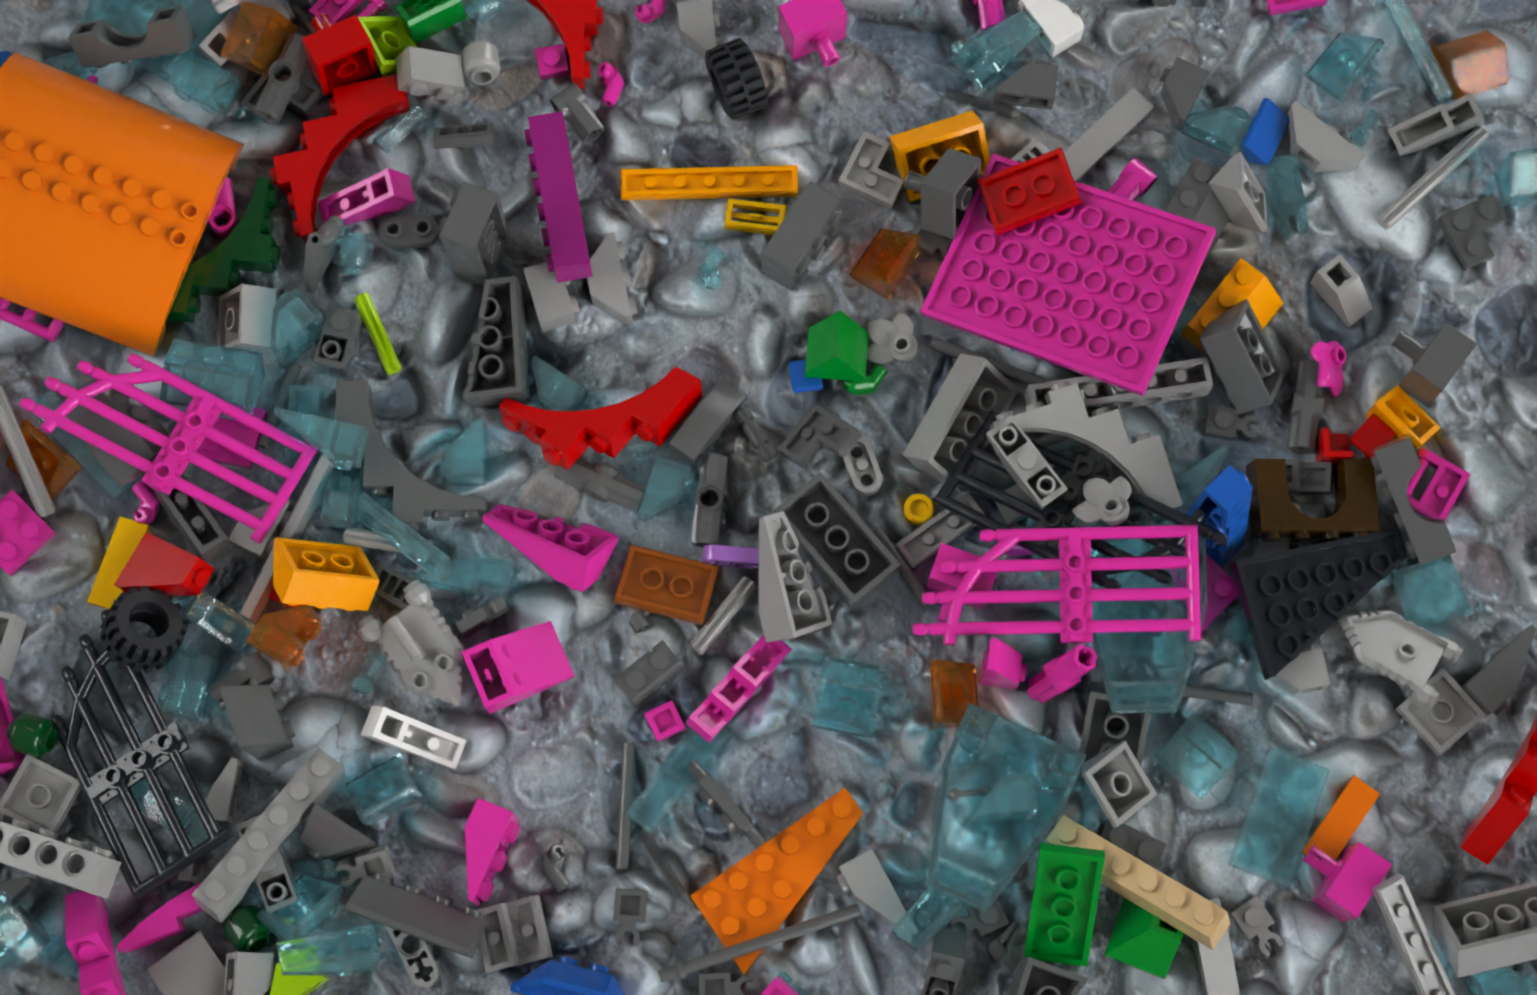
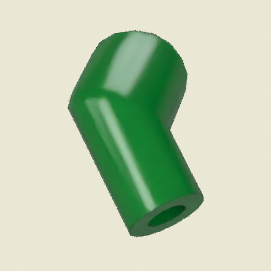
(871, 382)

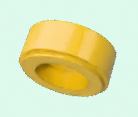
(918, 509)

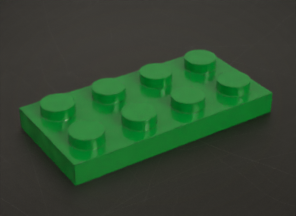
(1064, 904)

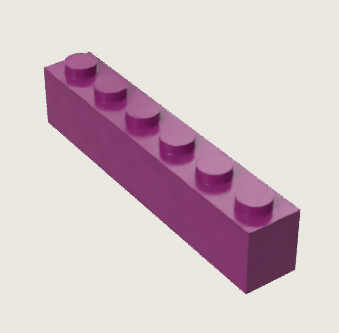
(559, 197)

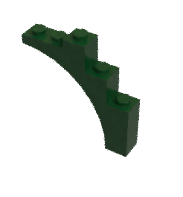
(246, 249)

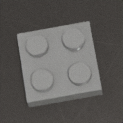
(1448, 718)
(39, 795)

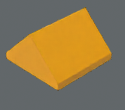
(1404, 417)

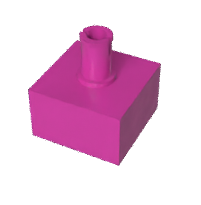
(813, 27)
(948, 582)
(1347, 880)

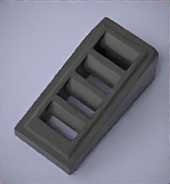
(401, 578)

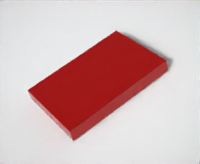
(1029, 191)

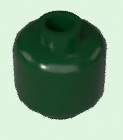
(32, 735)
(246, 930)

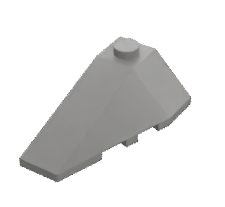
(787, 594)

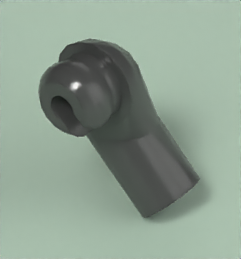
(552, 867)

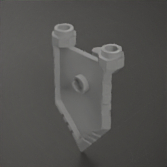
(419, 646)
(1399, 650)

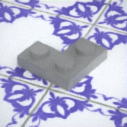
(865, 177)

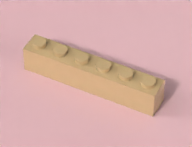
(1148, 886)

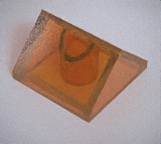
(257, 37)
(1473, 63)
(886, 261)
(52, 462)
(950, 691)

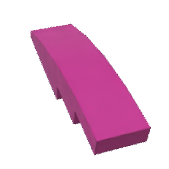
(737, 687)
(162, 923)

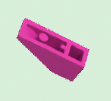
(370, 198)
(1002, 666)

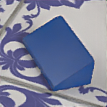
(1264, 133)

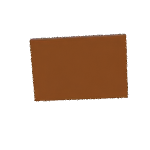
(666, 584)

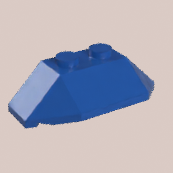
(567, 979)

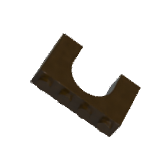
(1276, 516)

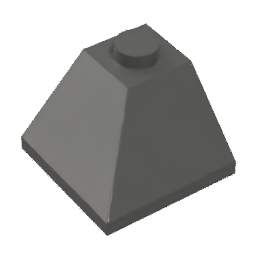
(332, 837)

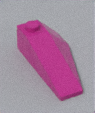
(563, 551)

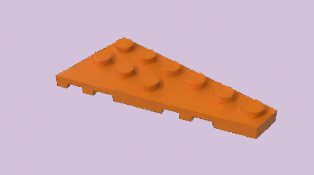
(770, 881)

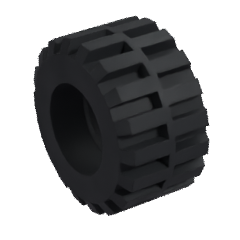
(736, 78)
(129, 646)

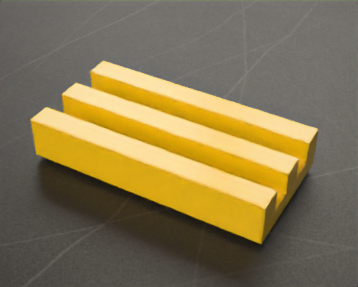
(754, 206)

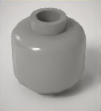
(481, 62)

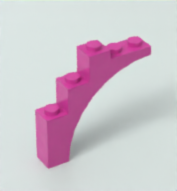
(92, 945)

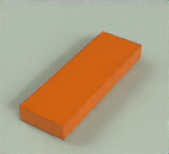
(1343, 818)

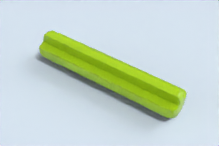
(377, 333)

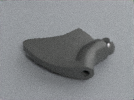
(320, 251)

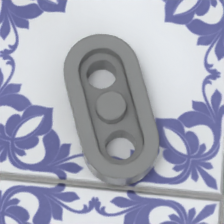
(863, 467)

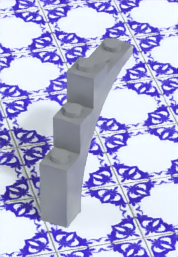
(1141, 462)

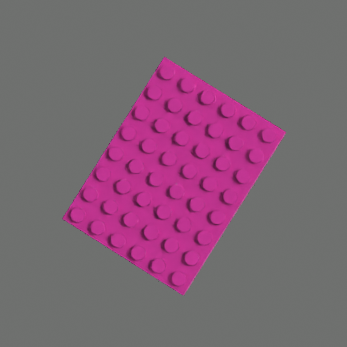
(1076, 287)

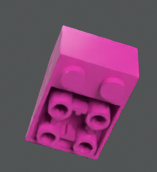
(517, 666)
(486, 839)

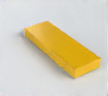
(120, 549)

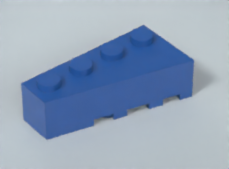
(1227, 510)

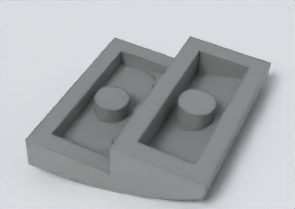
(514, 934)
(190, 969)

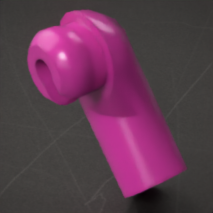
(651, 11)
(148, 506)

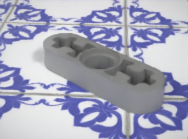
(414, 969)

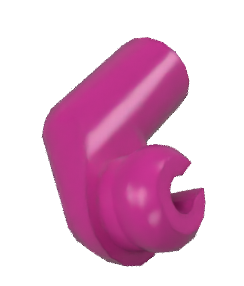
(612, 81)

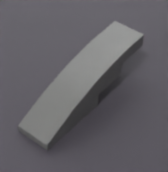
(222, 805)

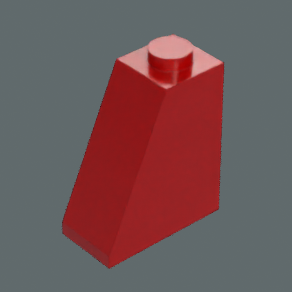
(165, 568)

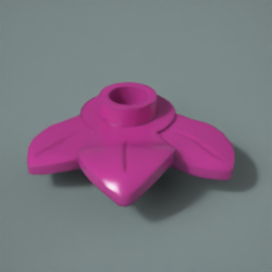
(1331, 359)

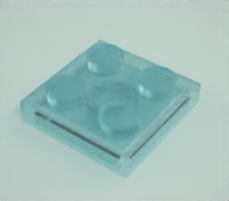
(1431, 592)

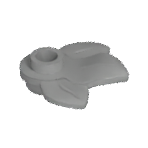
(888, 337)
(1102, 498)

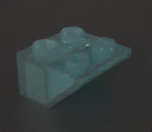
(202, 82)

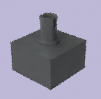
(946, 191)
(1433, 362)

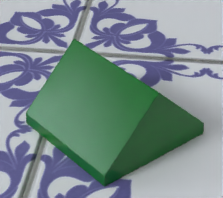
(429, 17)
(837, 349)

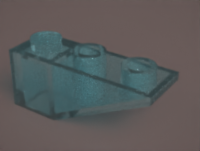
(993, 48)

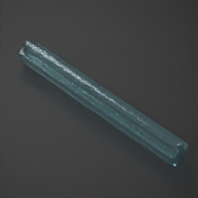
(1420, 50)

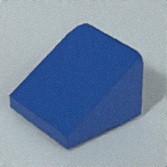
(799, 381)

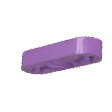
(731, 556)

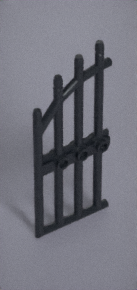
(1059, 512)
(132, 768)

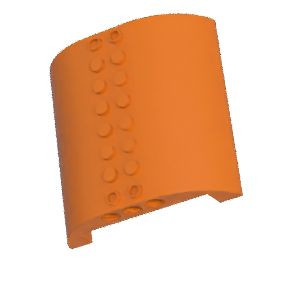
(100, 202)

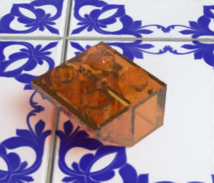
(285, 634)

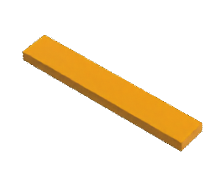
(709, 182)

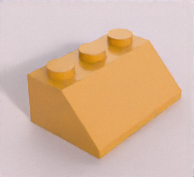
(924, 146)
(1240, 284)
(323, 575)

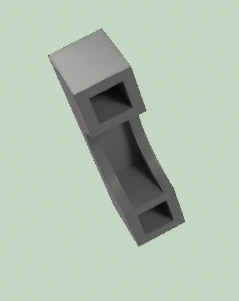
(101, 44)
(1427, 535)

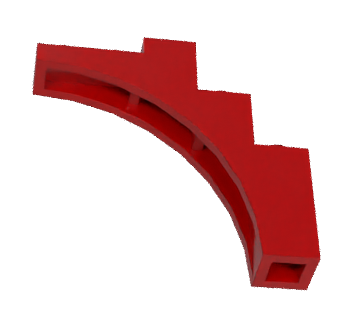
(575, 24)
(324, 139)
(607, 429)
(1507, 804)

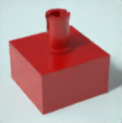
(339, 53)

